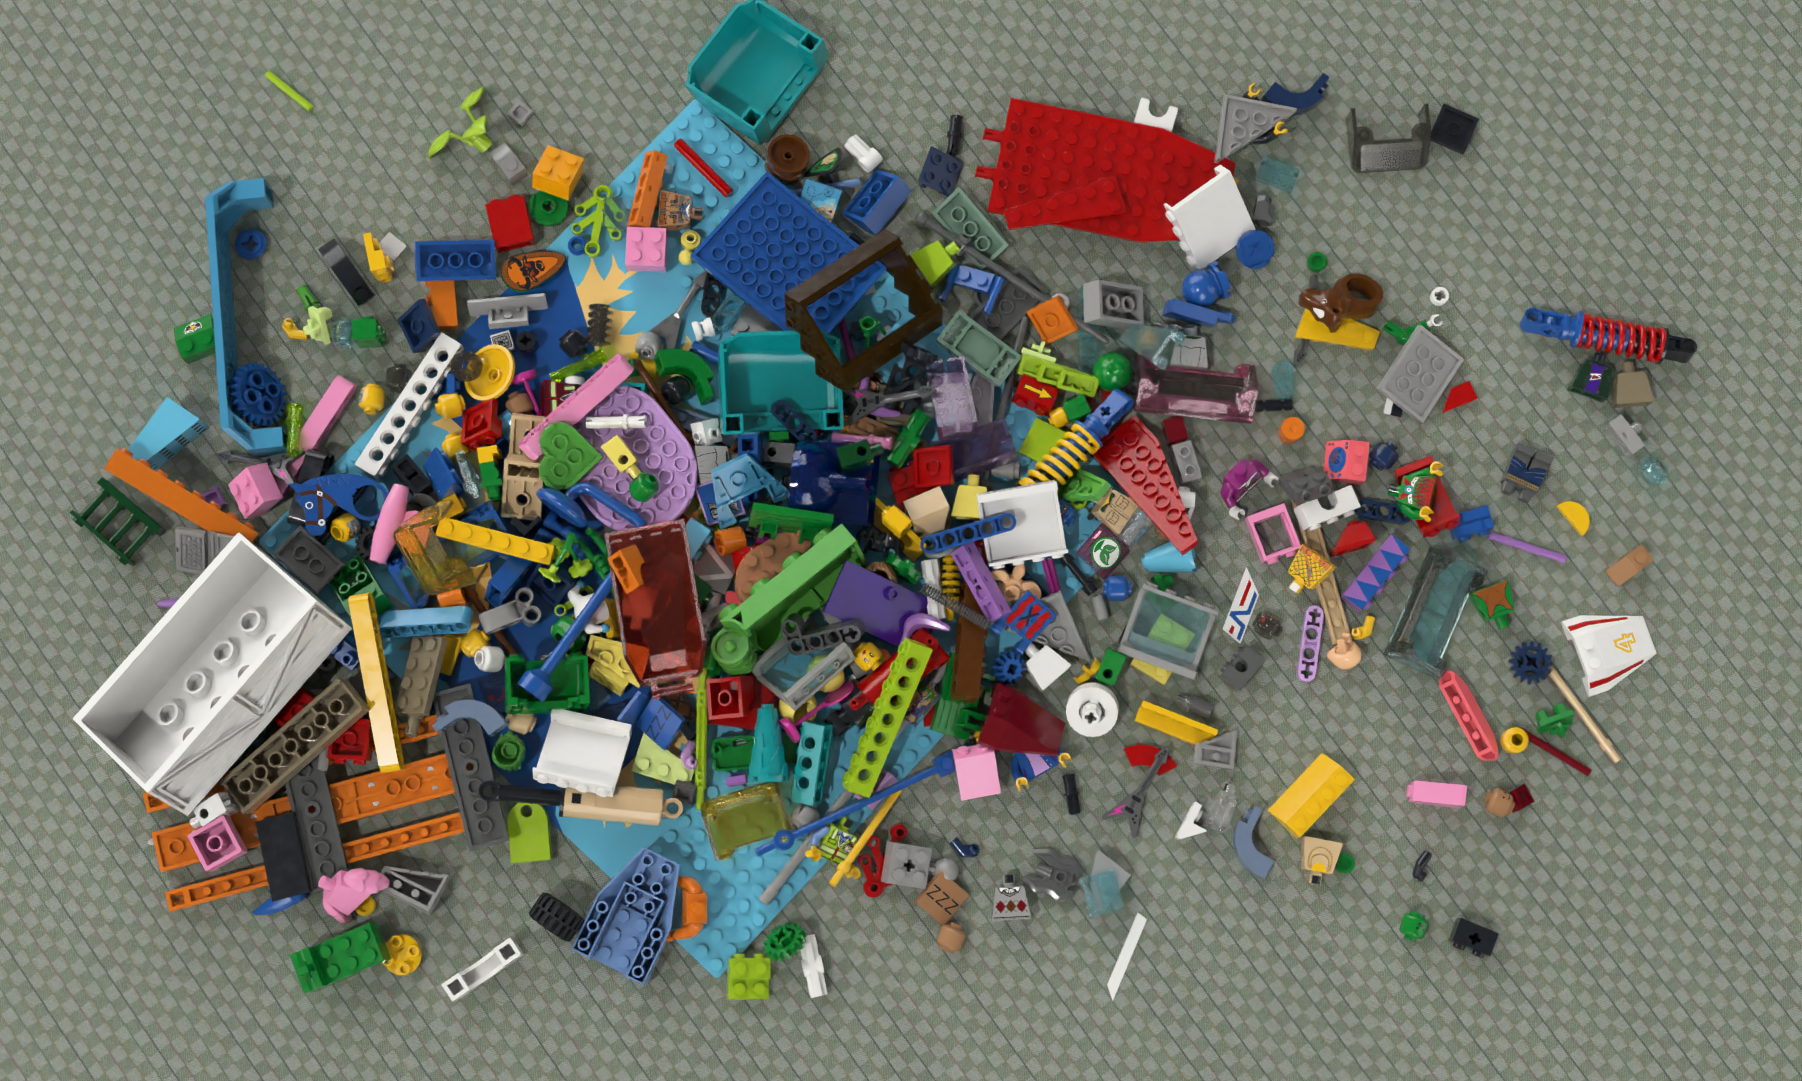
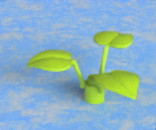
(474, 133)

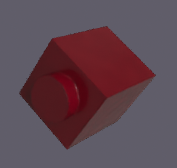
(1174, 430)

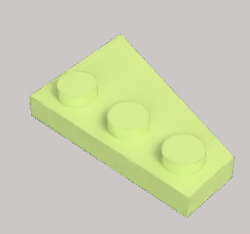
(659, 763)

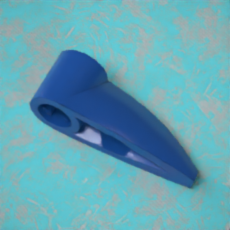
(270, 907)

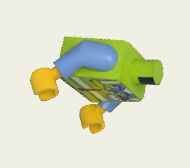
(834, 844)

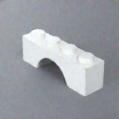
(482, 970)

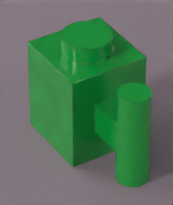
(712, 667)

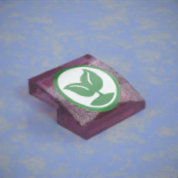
(1103, 551)

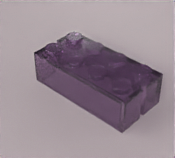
(953, 401)
(983, 451)

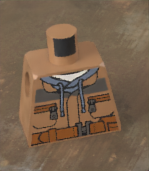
(677, 211)

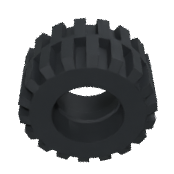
(556, 917)

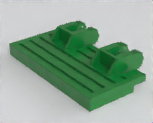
(789, 521)
(952, 715)

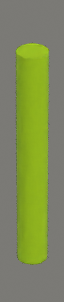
(289, 91)

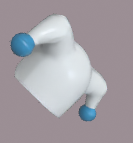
(579, 603)

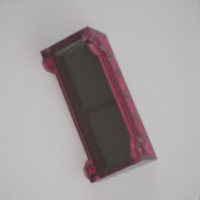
(1196, 392)

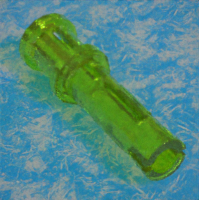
(588, 361)
(294, 423)

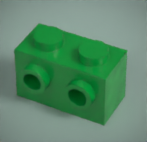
(368, 332)

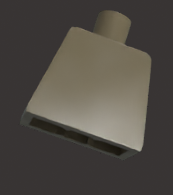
(1631, 388)

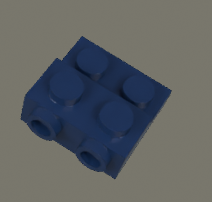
(419, 326)

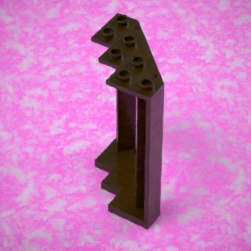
(927, 318)

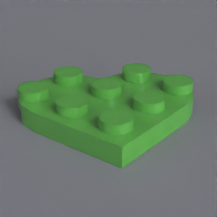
(566, 456)

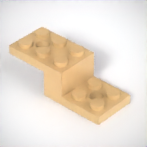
(521, 473)

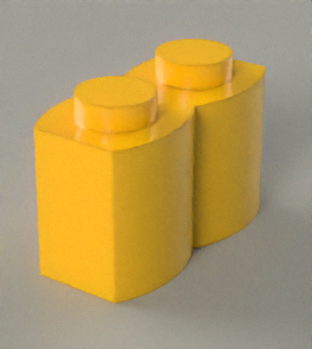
(896, 521)

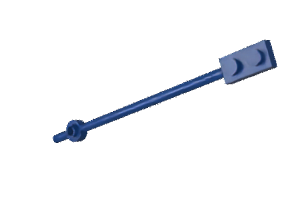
(943, 766)

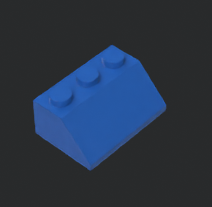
(876, 201)

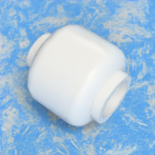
(490, 659)

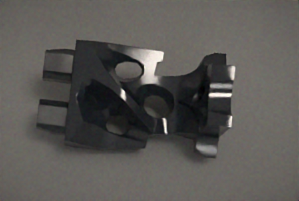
(913, 357)

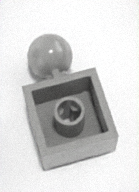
(919, 865)

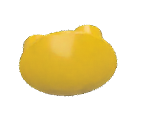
(404, 954)

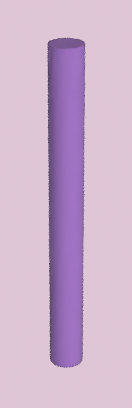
(1527, 547)

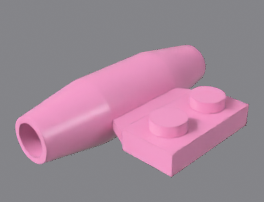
(391, 516)

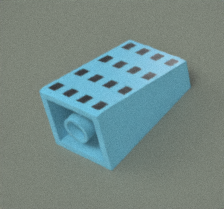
(166, 434)

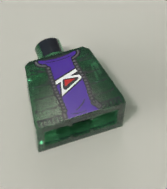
(1592, 379)

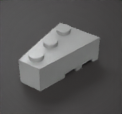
(415, 888)

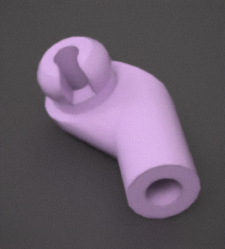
(687, 757)

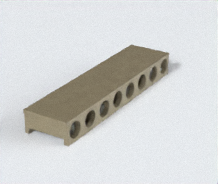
(295, 745)

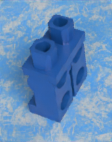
(347, 652)

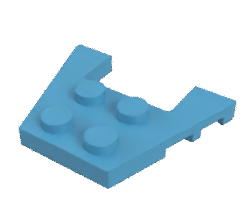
(739, 479)

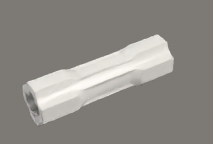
(931, 574)

